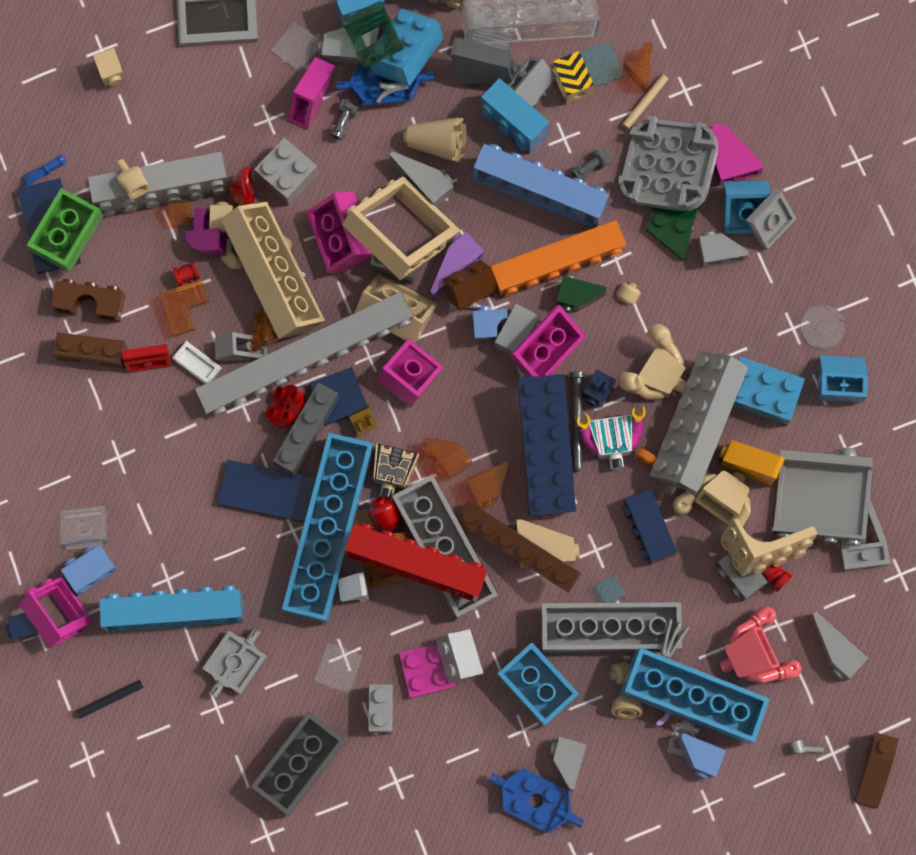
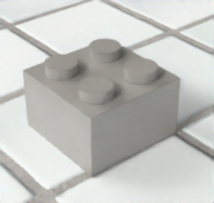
(286, 171)

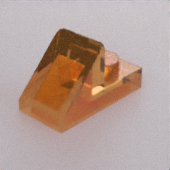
(640, 71)
(263, 332)

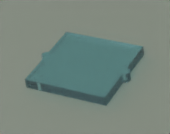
(602, 64)

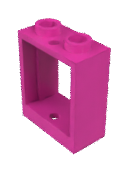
(67, 602)

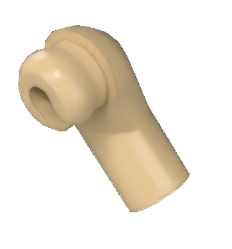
(231, 259)

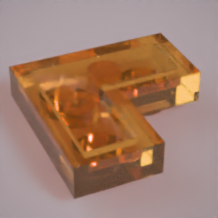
(178, 301)

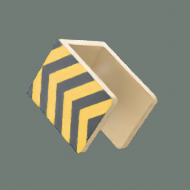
(573, 78)

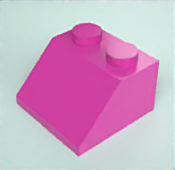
(409, 373)

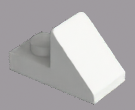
(353, 588)

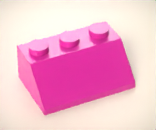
(548, 344)

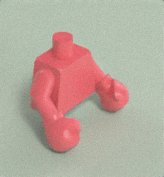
(752, 653)

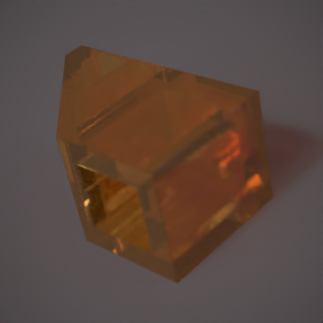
(448, 455)

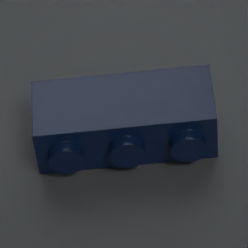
(649, 527)

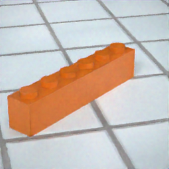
(558, 258)

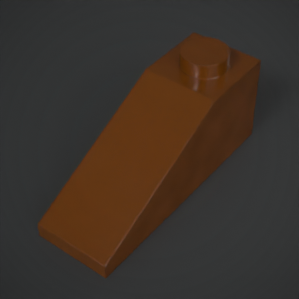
(876, 769)

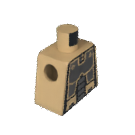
(393, 468)

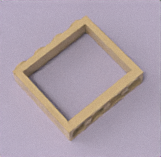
(382, 247)

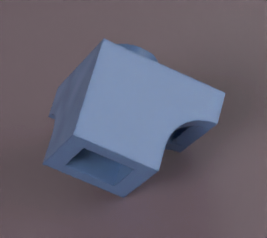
(486, 322)

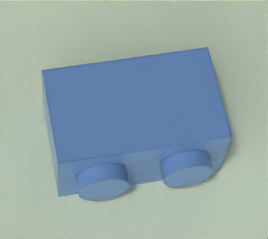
(88, 569)

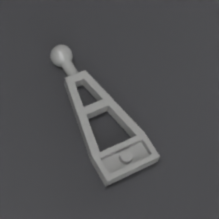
(866, 554)

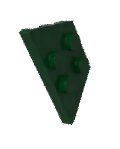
(672, 228)

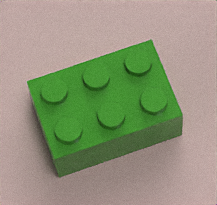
(65, 230)

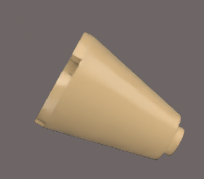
(438, 138)

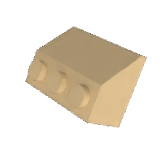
(421, 307)

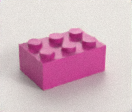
(336, 244)

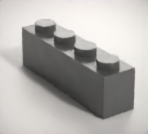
(306, 429)

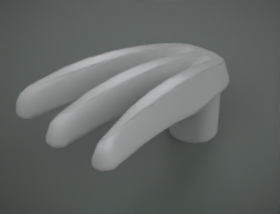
(670, 647)

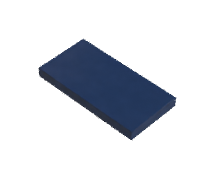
(34, 205)
(266, 491)

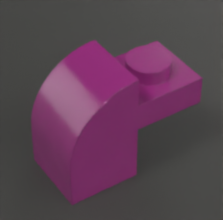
(205, 240)

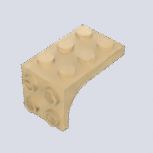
(755, 556)

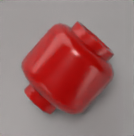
(384, 513)

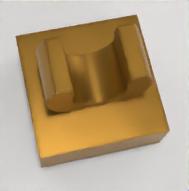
(363, 420)

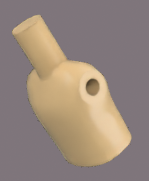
(132, 180)

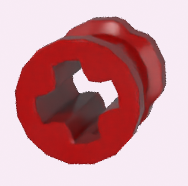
(186, 273)

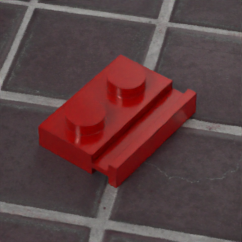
(146, 358)

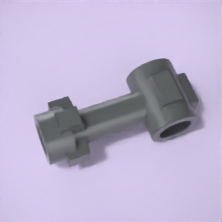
(348, 109)
(600, 157)

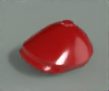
(242, 187)

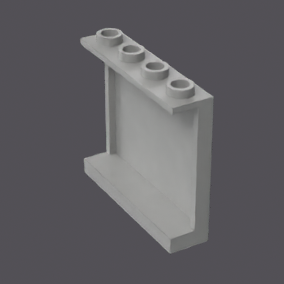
(825, 494)

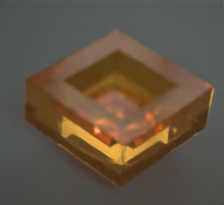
(180, 212)

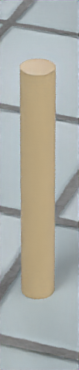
(642, 105)

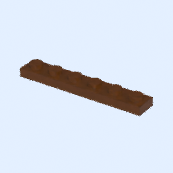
(518, 547)

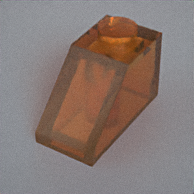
(488, 485)

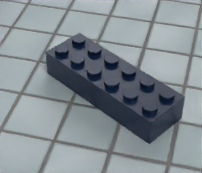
(546, 444)

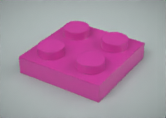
(424, 671)

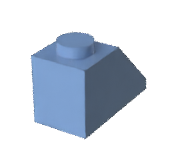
(701, 756)

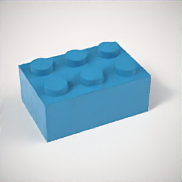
(420, 39)
(514, 116)
(768, 392)
(537, 684)

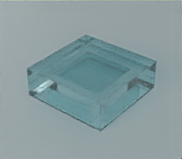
(610, 590)

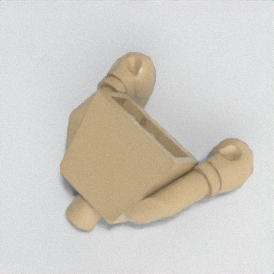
(661, 372)
(720, 495)

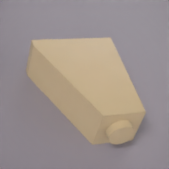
(552, 541)

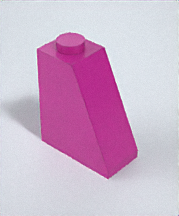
(310, 92)
(733, 159)

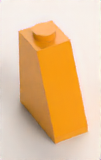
(751, 462)

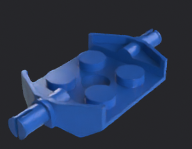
(366, 87)
(555, 806)

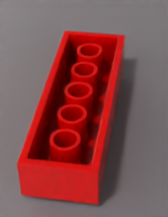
(415, 562)

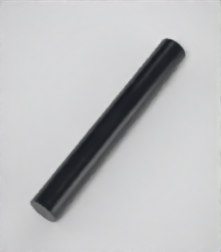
(109, 699)

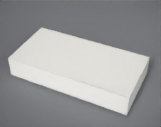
(197, 363)

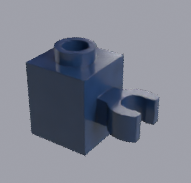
(598, 389)

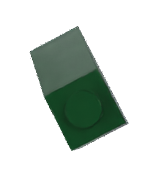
(578, 294)

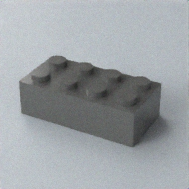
(298, 764)

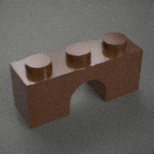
(69, 295)
(79, 347)

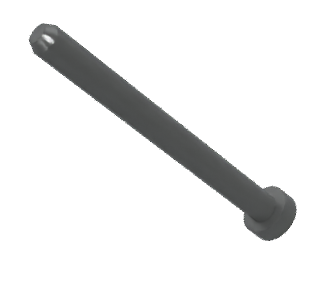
(577, 377)

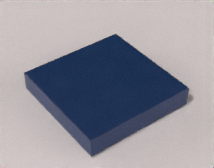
(349, 394)

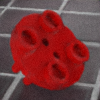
(285, 406)

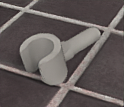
(798, 748)

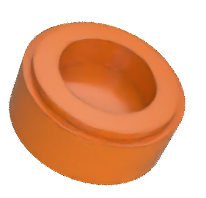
(645, 457)

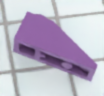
(459, 255)

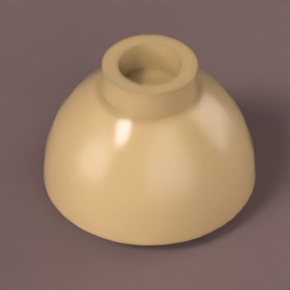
(626, 708)

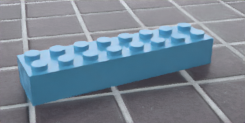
(327, 528)

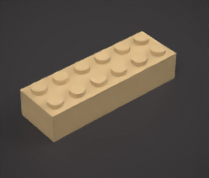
(272, 270)

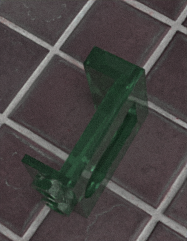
(365, 21)

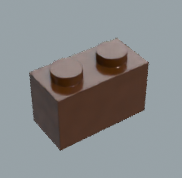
(470, 284)

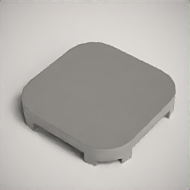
(669, 164)

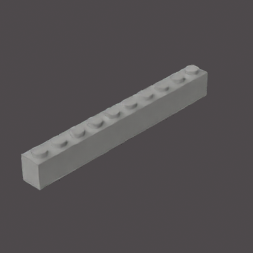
(305, 353)

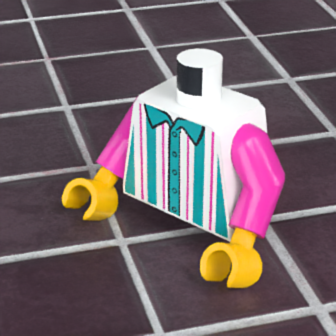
(612, 436)

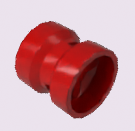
(772, 572)

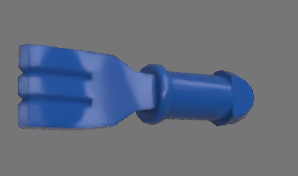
(36, 174)

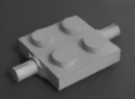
(234, 662)

